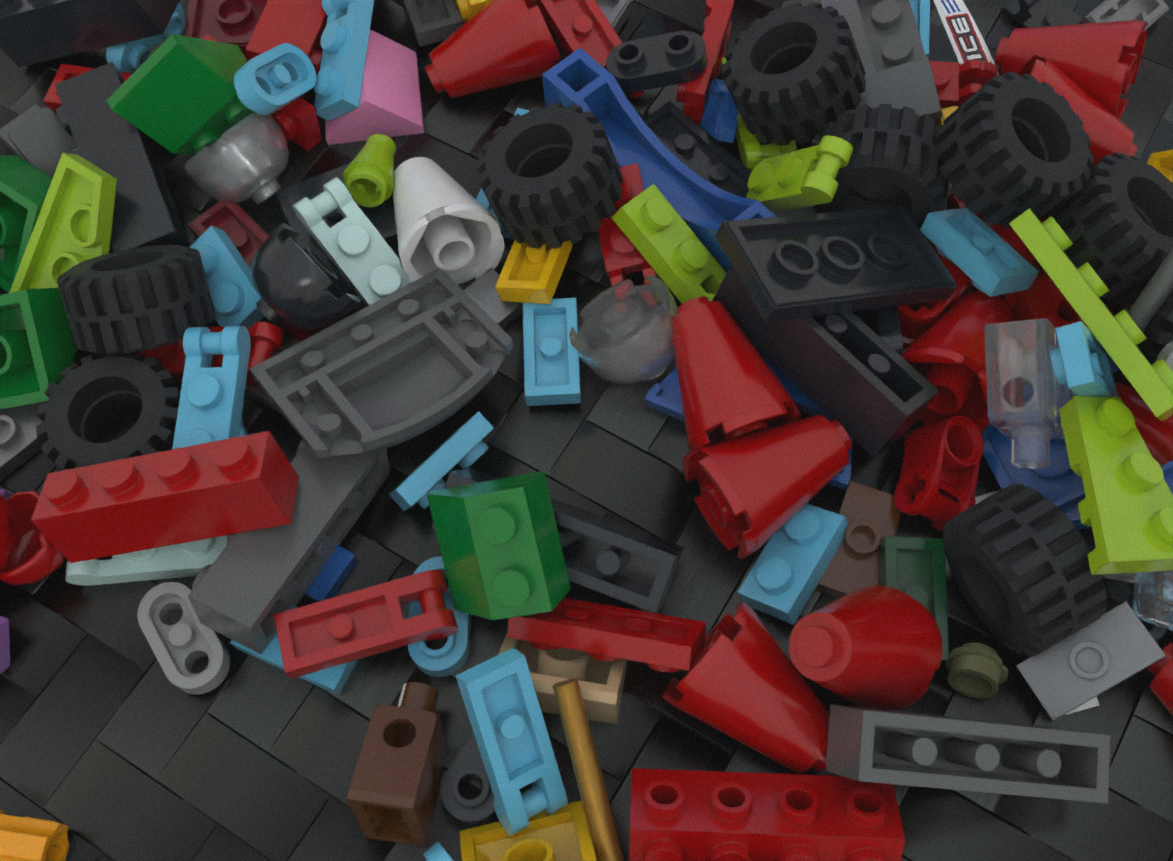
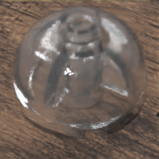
(242, 161)
(628, 332)

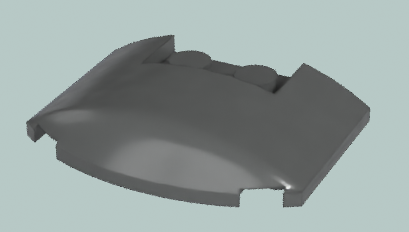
(889, 53)
(386, 369)

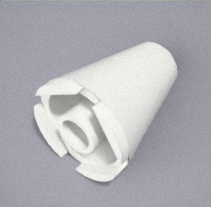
(442, 225)

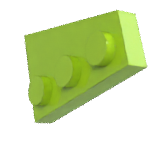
(70, 225)
(1122, 486)

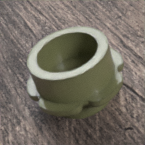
(975, 670)

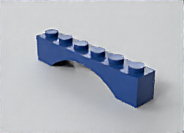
(698, 202)

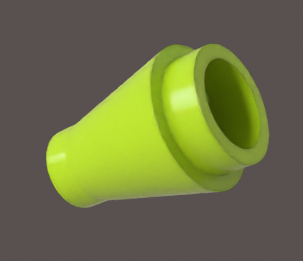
(372, 172)

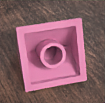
(388, 97)

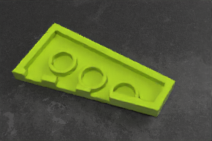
(1083, 291)

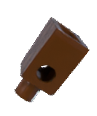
(400, 769)

